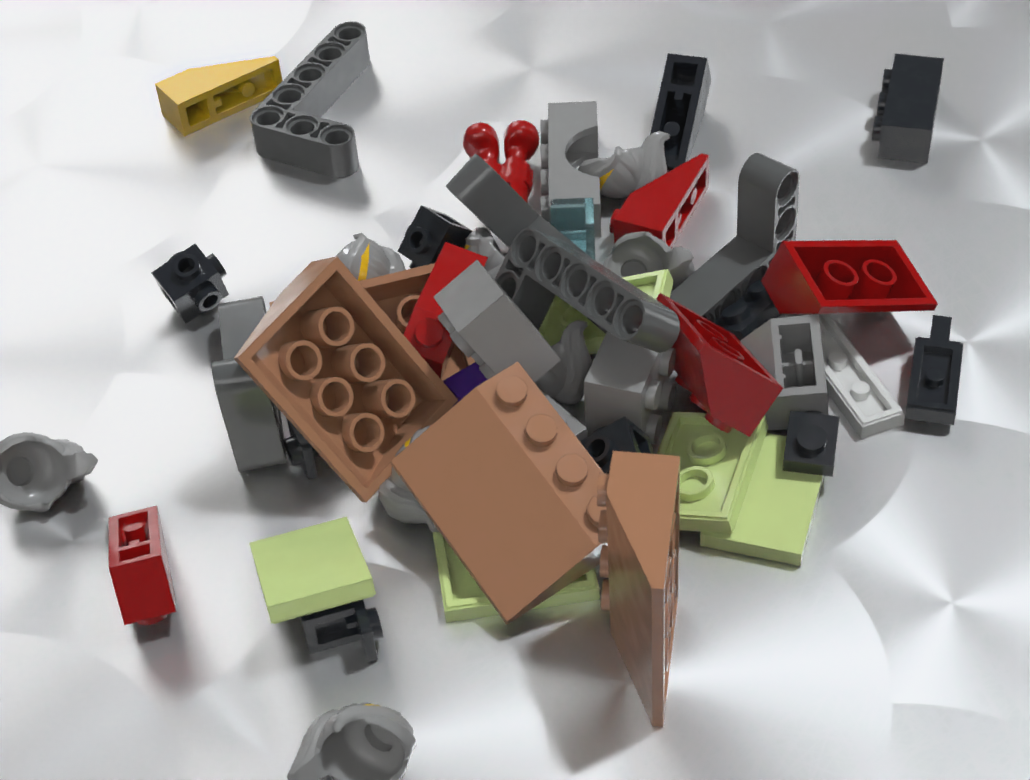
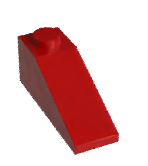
(664, 203)
(424, 328)
(140, 567)

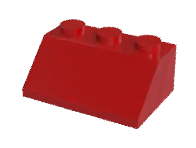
(845, 278)
(720, 373)

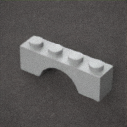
(567, 141)

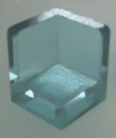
(576, 221)

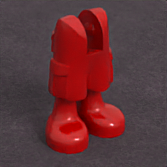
(520, 144)

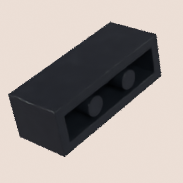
(908, 108)

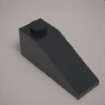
(681, 105)

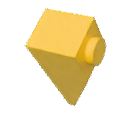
(216, 91)

